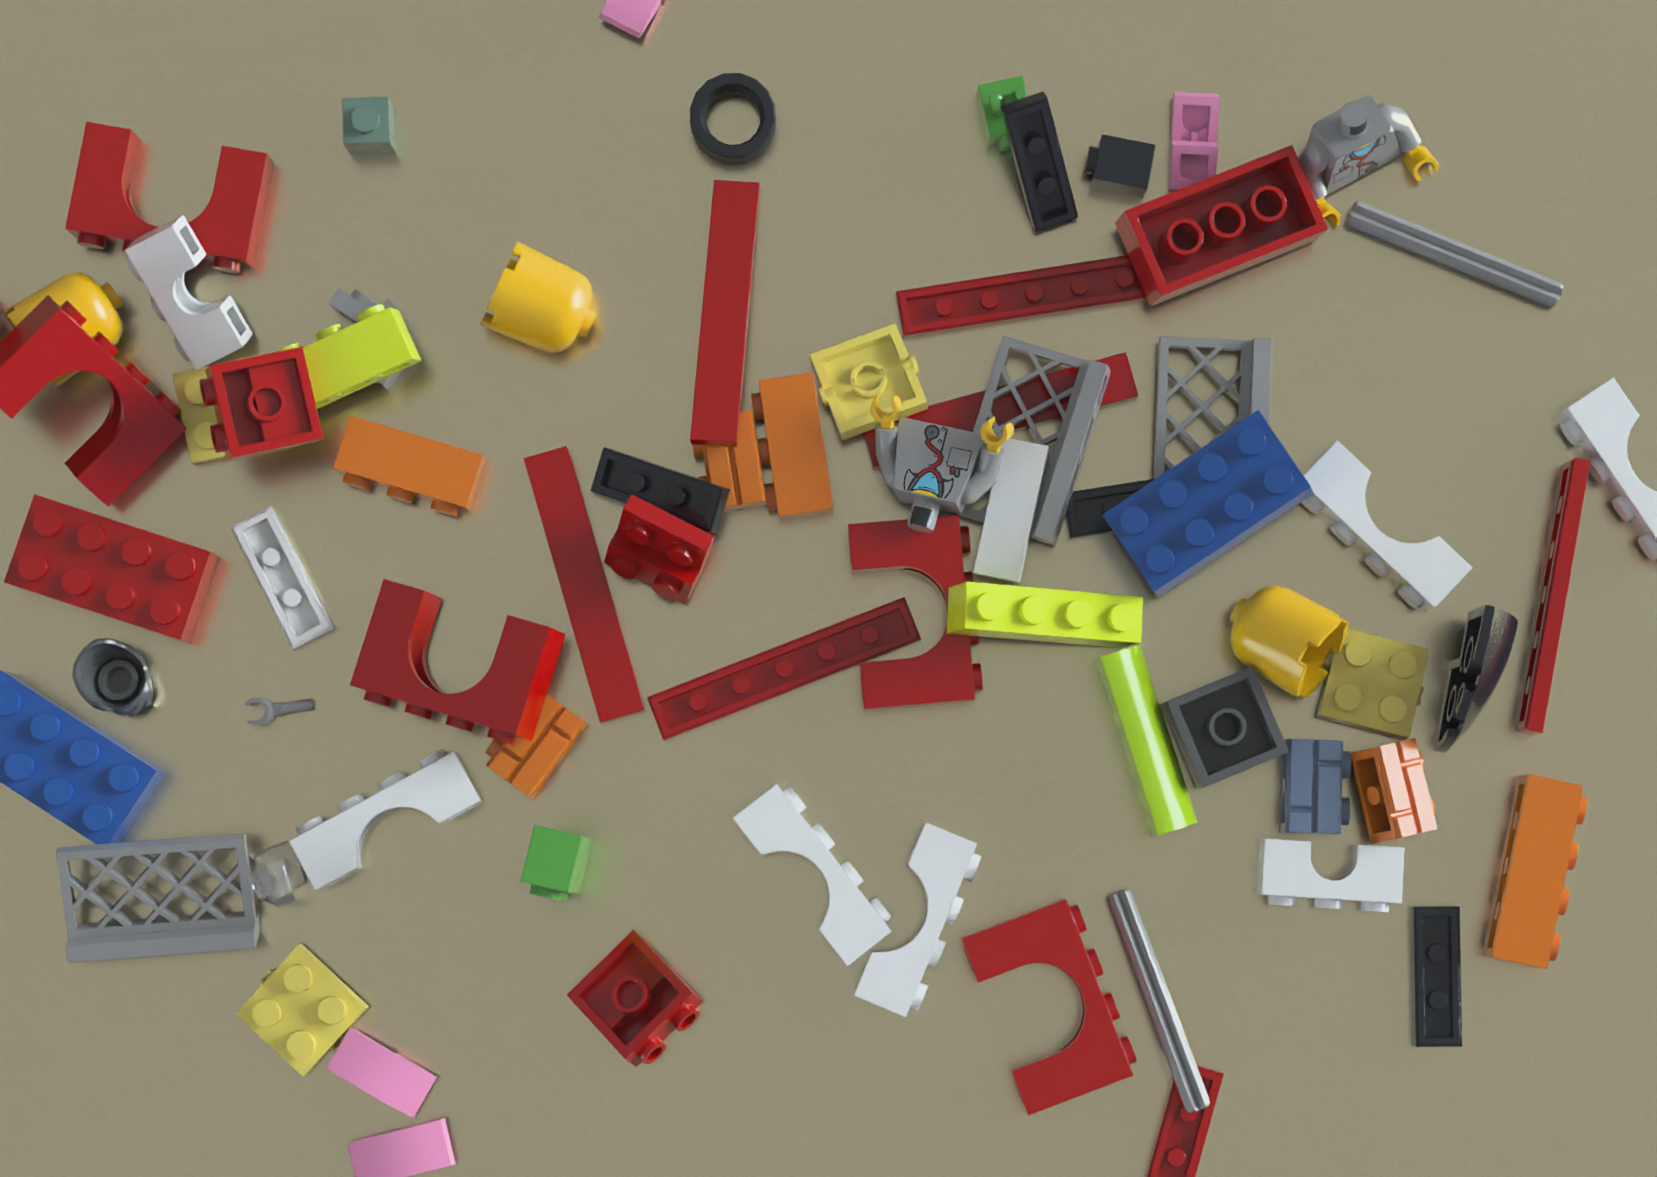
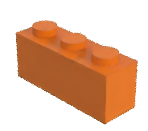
(793, 447)
(409, 466)

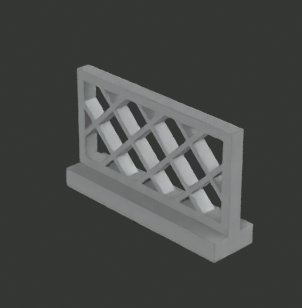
(1252, 395)
(1070, 440)
(155, 935)

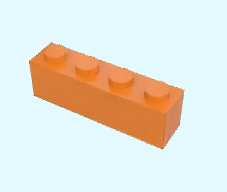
(1535, 871)

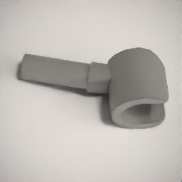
(272, 709)

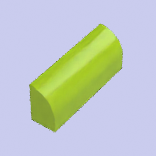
(1145, 741)

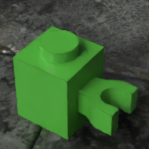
(989, 99)

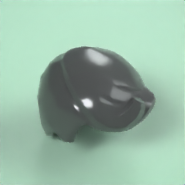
(113, 677)

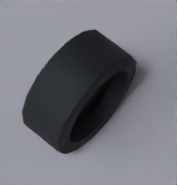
(740, 84)

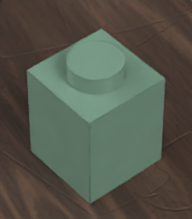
(369, 125)

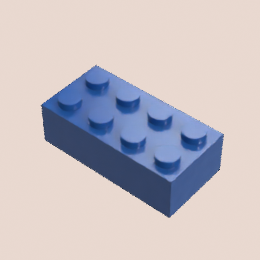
(1208, 503)
(70, 764)

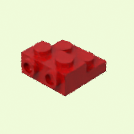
(261, 404)
(658, 550)
(636, 1000)

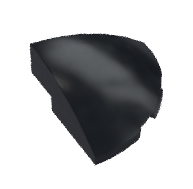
(1477, 672)

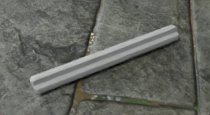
(1454, 254)
(1158, 1001)

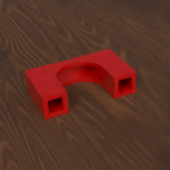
(104, 210)
(138, 423)
(946, 670)
(504, 700)
(1095, 1052)

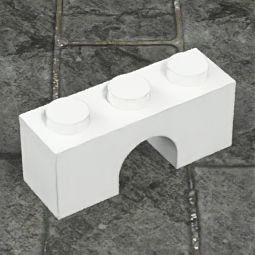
(200, 328)
(1372, 876)

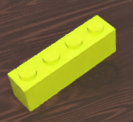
(358, 354)
(1044, 615)

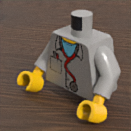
(1357, 142)
(935, 464)

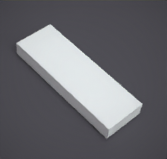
(1011, 511)
(282, 578)

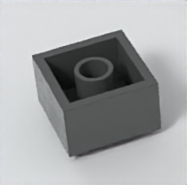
(1225, 727)

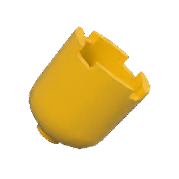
(93, 301)
(540, 302)
(1286, 638)

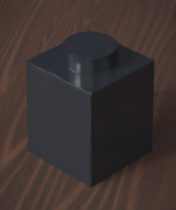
(1120, 165)

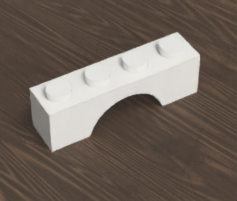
(1602, 429)
(1422, 569)
(334, 847)
(851, 920)
(895, 975)

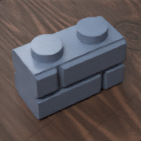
(1313, 787)

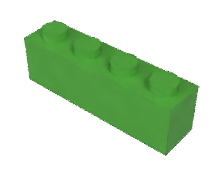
(555, 863)

